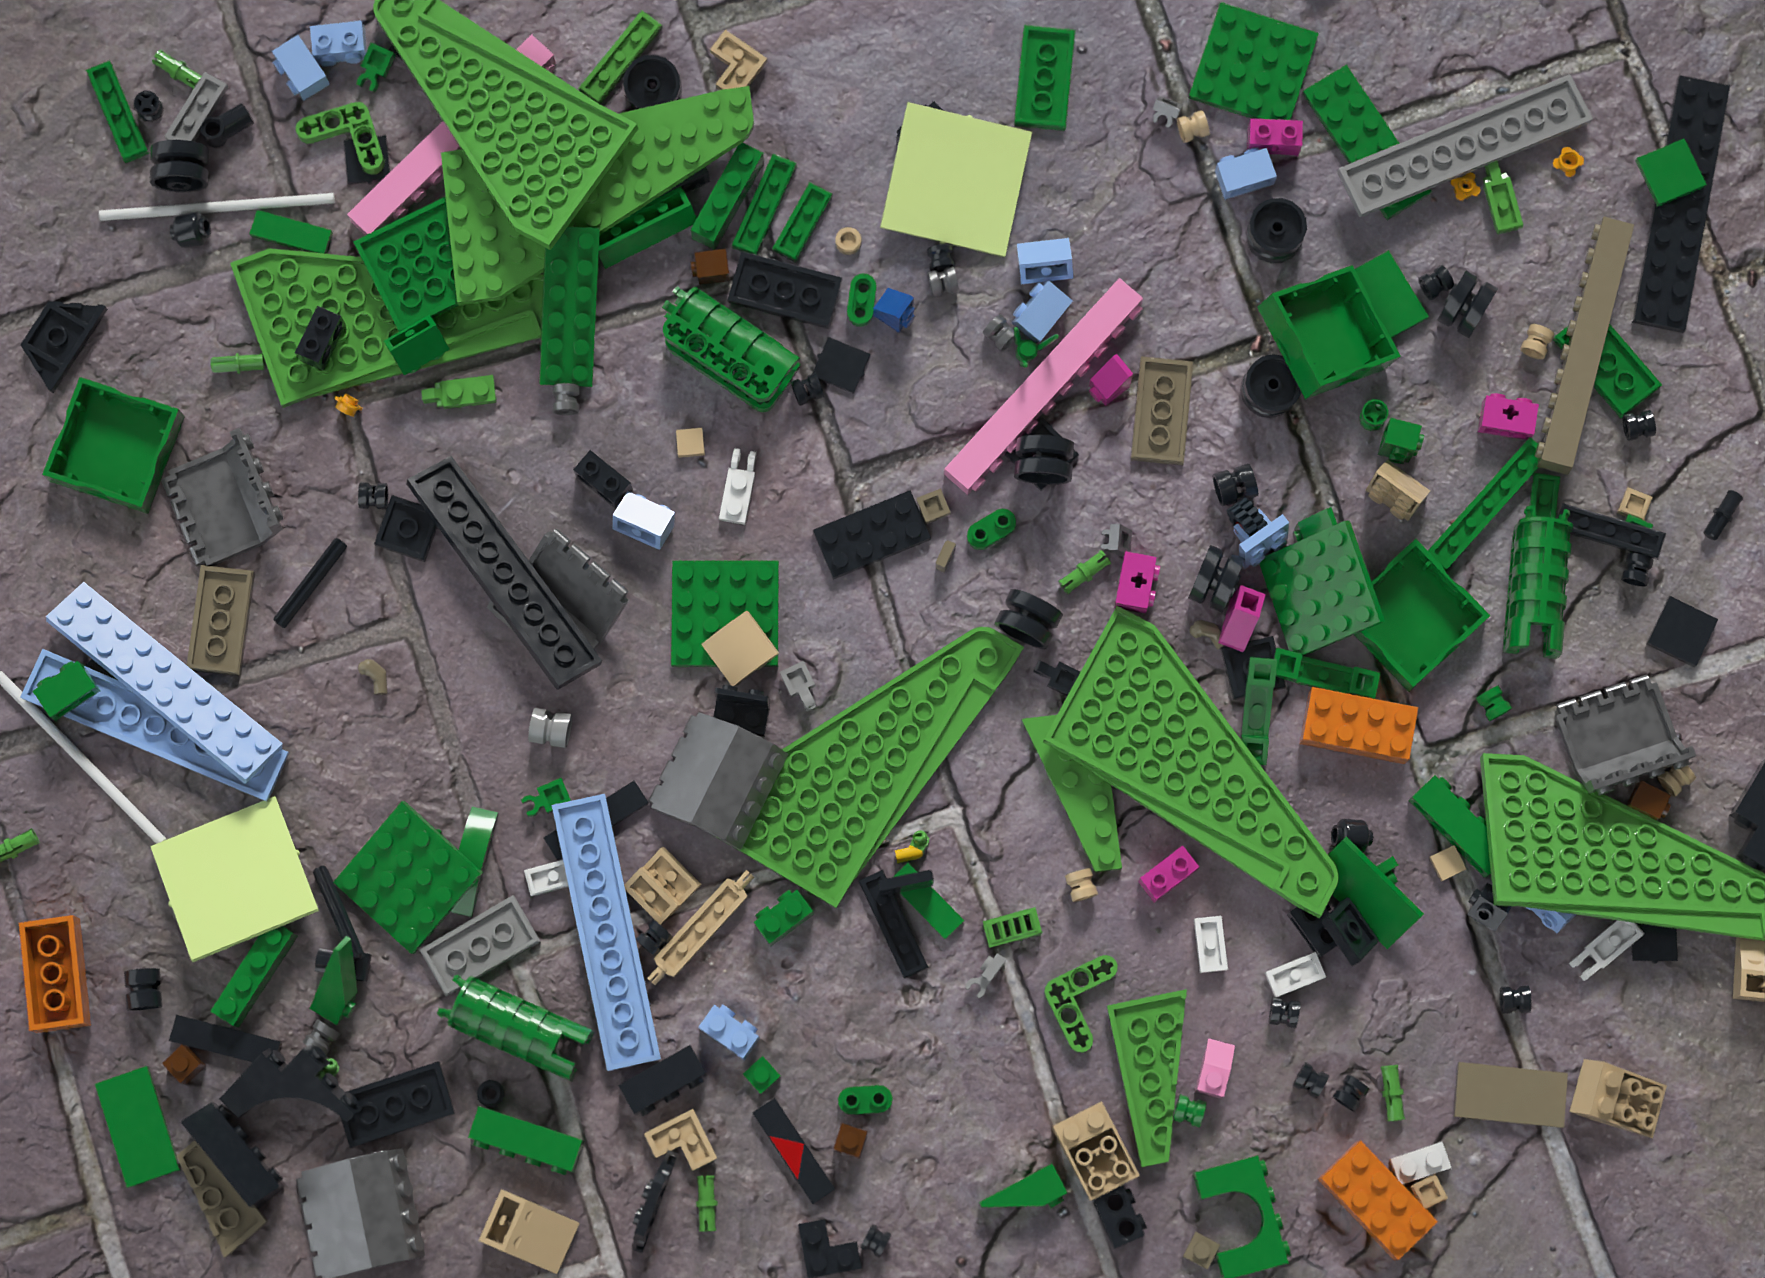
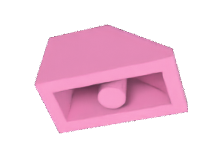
(1215, 1069)

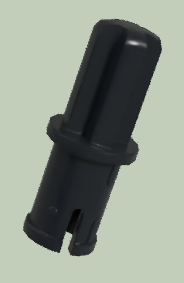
(1722, 515)

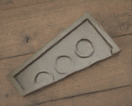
(225, 1210)

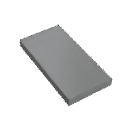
(480, 944)

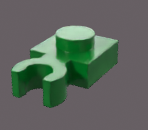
(376, 62)
(549, 795)

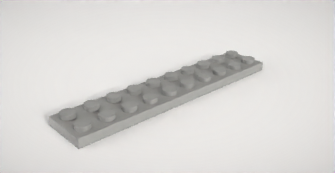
(1464, 145)

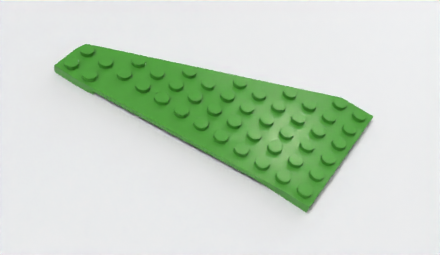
(518, 124)
(666, 150)
(288, 285)
(1165, 744)
(870, 762)
(1605, 860)

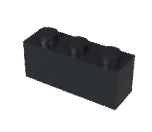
(663, 1081)

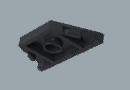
(59, 338)
(653, 1194)

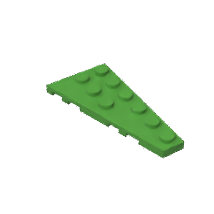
(1083, 796)
(1148, 1054)

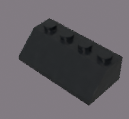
(233, 1154)

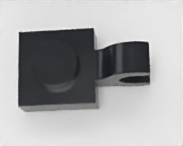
(1061, 678)

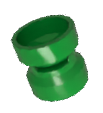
(1374, 410)
(1493, 703)
(1189, 1110)

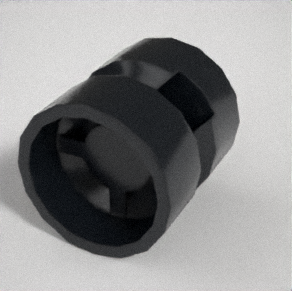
(1226, 487)
(143, 989)

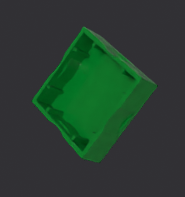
(1328, 332)
(113, 445)
(1422, 614)

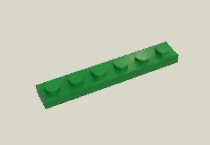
(1486, 505)

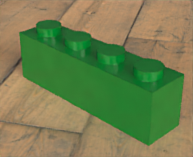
(727, 196)
(646, 227)
(1455, 822)
(253, 975)
(526, 1139)

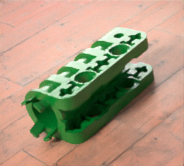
(733, 345)
(1538, 582)
(514, 1025)

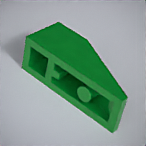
(338, 985)
(1032, 1191)

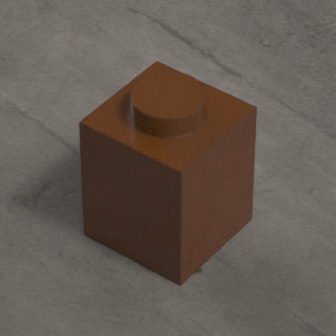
(711, 267)
(1649, 800)
(183, 1064)
(850, 1140)

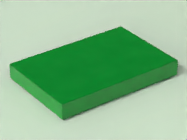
(1391, 294)

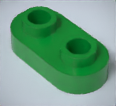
(861, 300)
(993, 530)
(865, 1100)

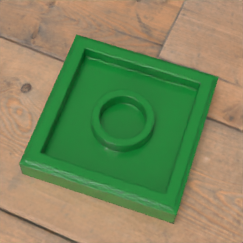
(1670, 172)

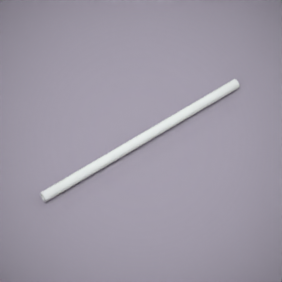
(222, 206)
(82, 760)

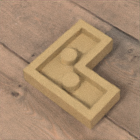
(742, 60)
(686, 1133)

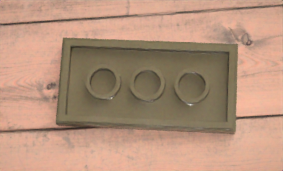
(1161, 410)
(220, 620)
(1510, 1095)

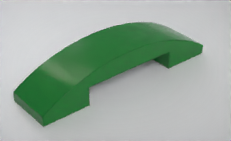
(1325, 675)
(1258, 706)
(474, 846)

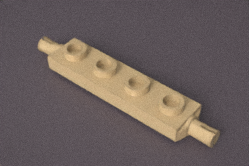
(700, 927)

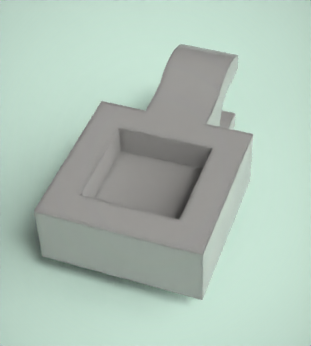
(798, 682)
(990, 968)

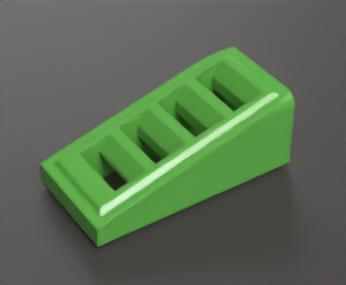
(1034, 920)

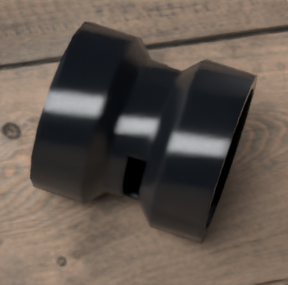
(1436, 282)
(813, 388)
(1639, 425)
(373, 495)
(1637, 569)
(658, 933)
(1515, 999)
(1278, 1010)
(1311, 1080)
(1351, 1093)

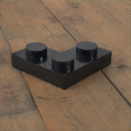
(821, 1257)

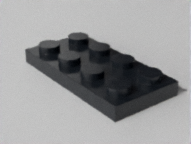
(784, 290)
(871, 534)
(399, 1104)

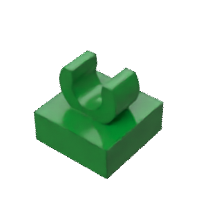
(1387, 867)

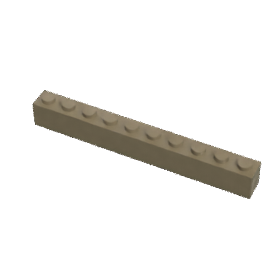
(1585, 345)

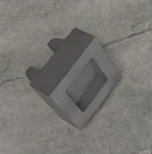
(1168, 108)
(1119, 539)

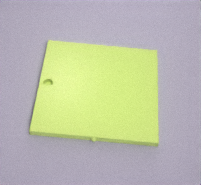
(956, 179)
(234, 879)

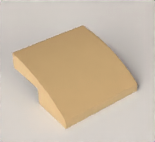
(740, 648)
(662, 885)

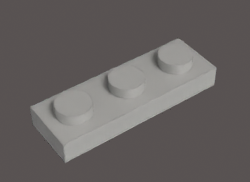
(197, 108)

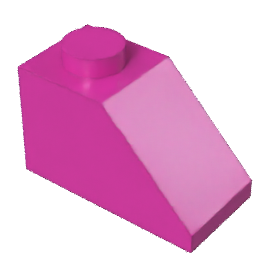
(1110, 380)

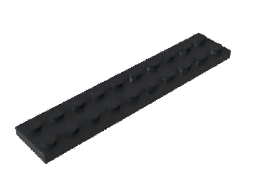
(1679, 225)
(504, 572)

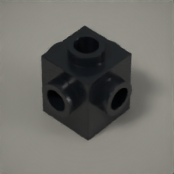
(1484, 910)

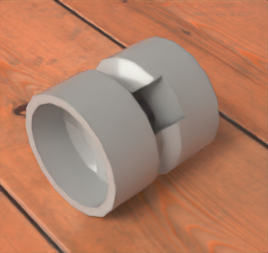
(550, 728)

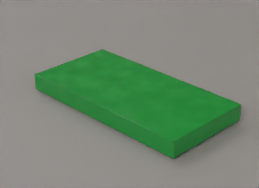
(1044, 77)
(1621, 374)
(1373, 894)
(137, 1126)

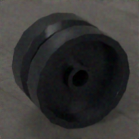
(648, 70)
(179, 165)
(1266, 220)
(1467, 304)
(1256, 390)
(1044, 459)
(1217, 579)
(1028, 619)

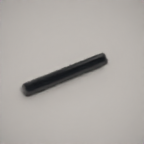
(310, 583)
(337, 910)

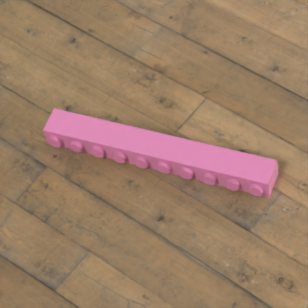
(422, 166)
(1043, 386)

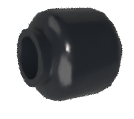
(190, 229)
(1355, 830)

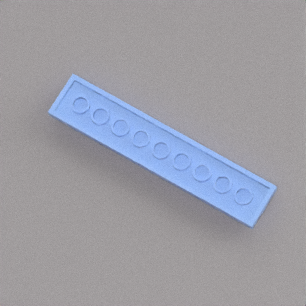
(164, 682)
(131, 720)
(606, 932)

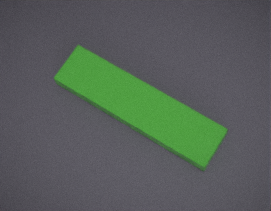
(619, 57)

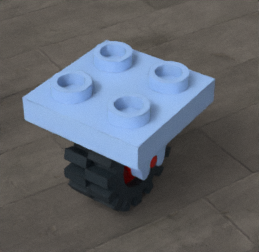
(1256, 532)

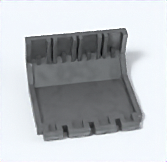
(223, 502)
(577, 586)
(1620, 735)
(718, 778)
(360, 1213)

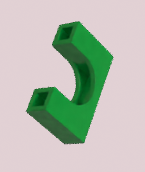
(1267, 1247)

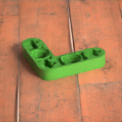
(354, 126)
(1070, 991)

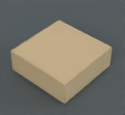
(690, 442)
(1634, 503)
(1447, 863)
(1429, 1191)

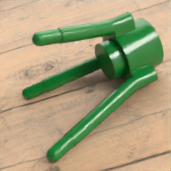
(1027, 349)

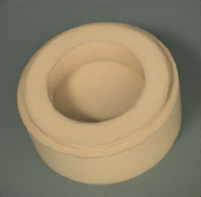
(848, 241)

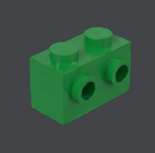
(417, 345)
(1400, 441)
(65, 690)
(783, 917)

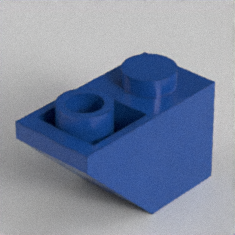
(895, 309)

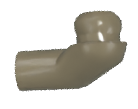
(1207, 629)
(375, 672)

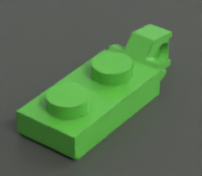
(1501, 200)
(461, 392)

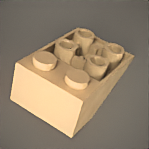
(1397, 491)
(1749, 970)
(1618, 1098)
(1095, 1151)
(529, 1231)

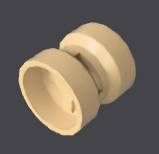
(1196, 125)
(1537, 341)
(1675, 779)
(1081, 885)

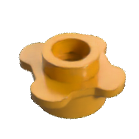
(1575, 159)
(1464, 193)
(347, 405)

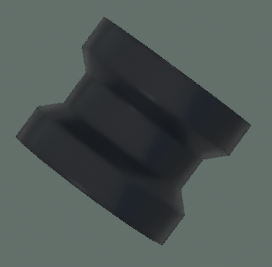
(148, 100)
(940, 257)
(875, 1241)

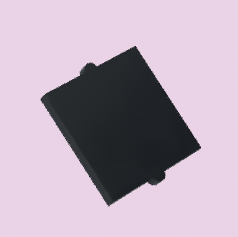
(354, 170)
(841, 365)
(1656, 944)

